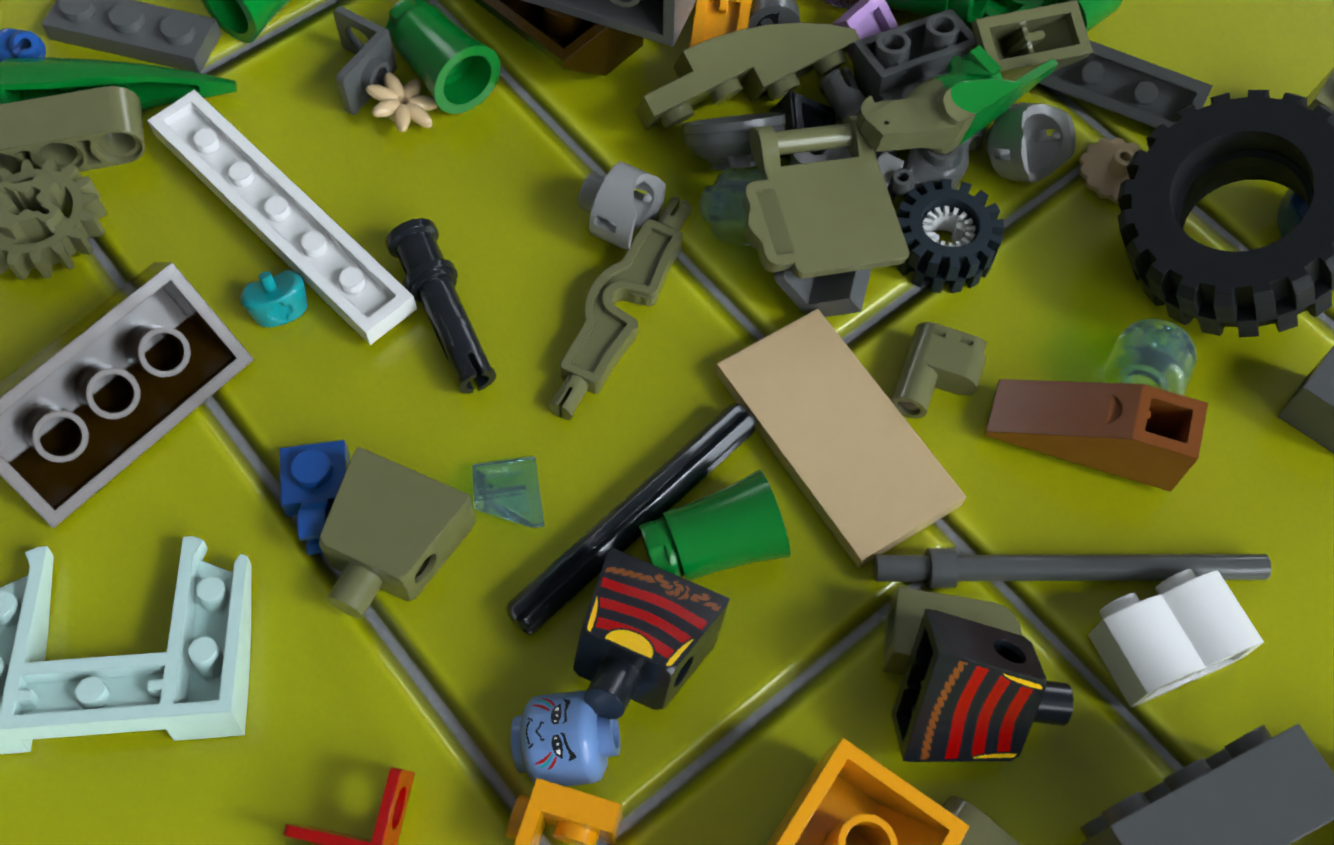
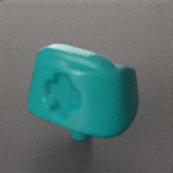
(275, 299)

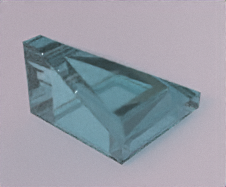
(509, 490)

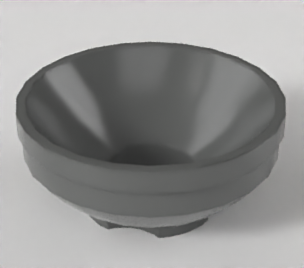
(726, 140)

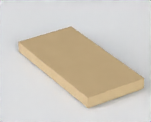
(840, 437)

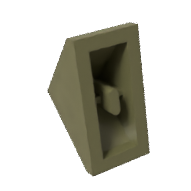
(1033, 36)

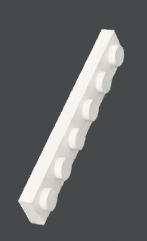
(283, 217)

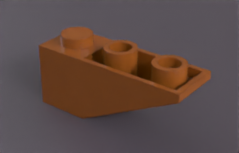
(1102, 425)

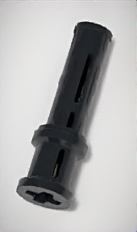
(433, 284)

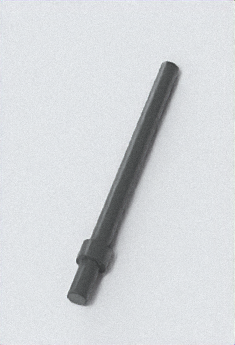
(945, 568)

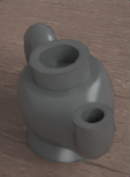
(925, 166)

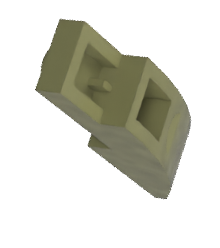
(760, 58)

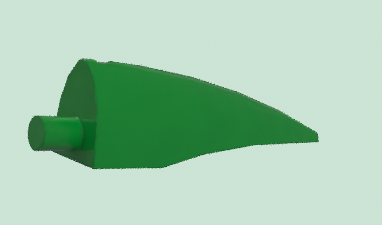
(153, 84)

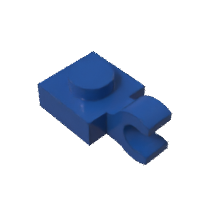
(310, 484)

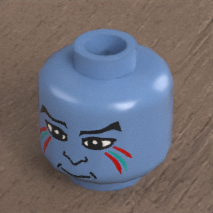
(563, 740)

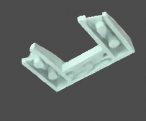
(189, 690)

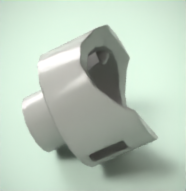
(1020, 142)
(616, 205)

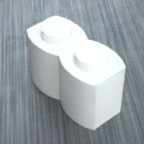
(1173, 635)

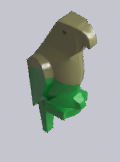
(947, 106)

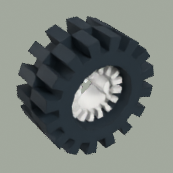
(972, 228)

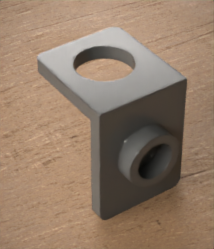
(370, 60)

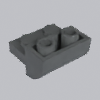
(906, 56)

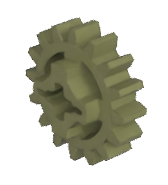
(39, 218)

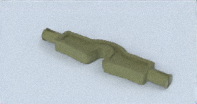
(606, 327)

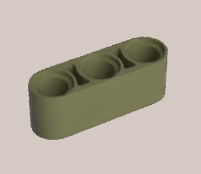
(75, 128)

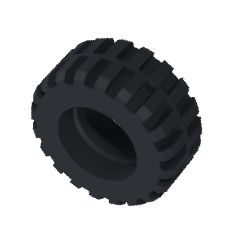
(1211, 149)

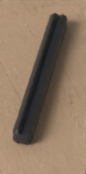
(621, 525)

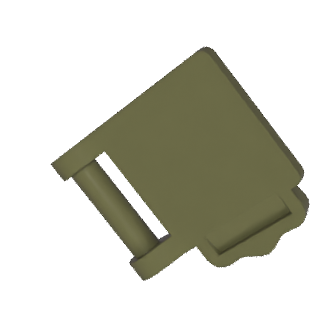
(824, 212)

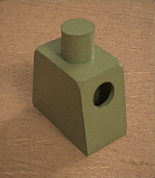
(390, 531)

